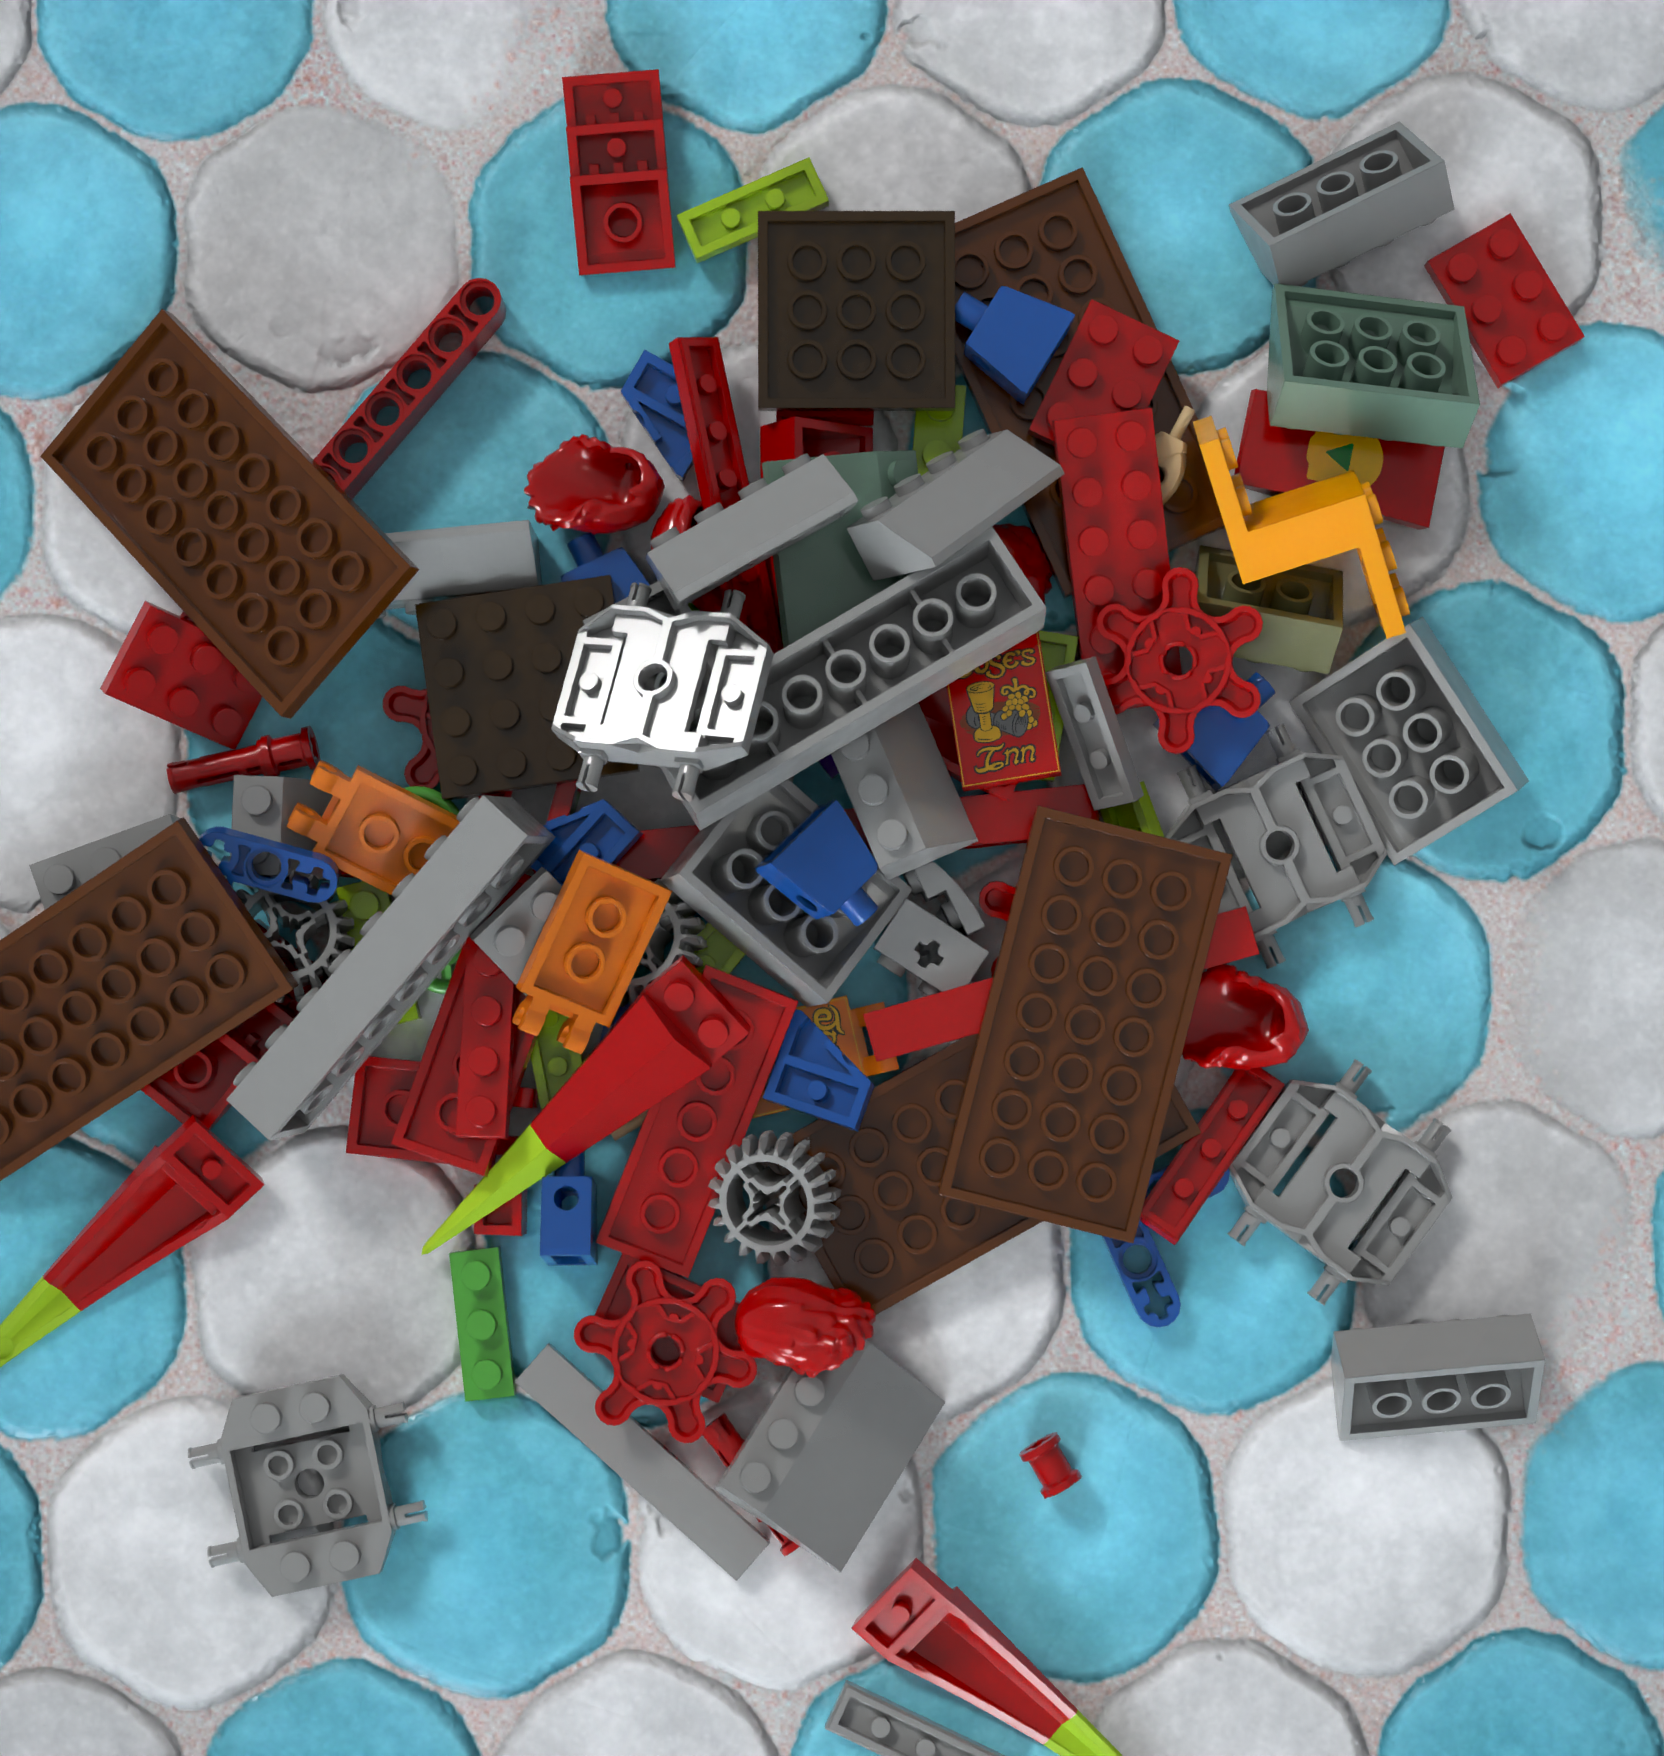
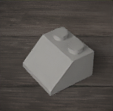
(263, 809)

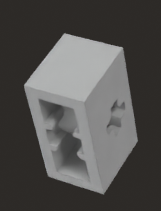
(915, 925)

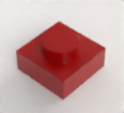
(507, 1219)

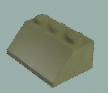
(1297, 609)

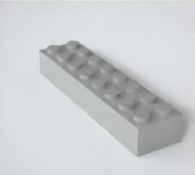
(874, 667)
(389, 966)

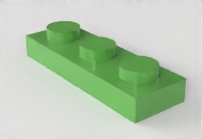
(482, 1323)

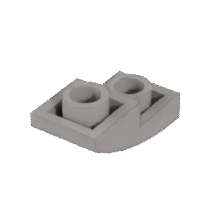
(958, 910)

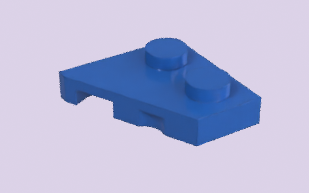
(656, 402)
(593, 829)
(817, 1077)

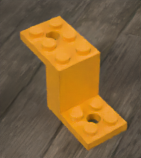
(1303, 526)

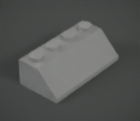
(1343, 206)
(950, 503)
(750, 530)
(467, 561)
(903, 794)
(1436, 1376)

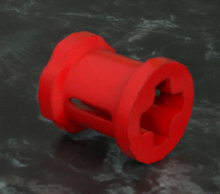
(1050, 1465)

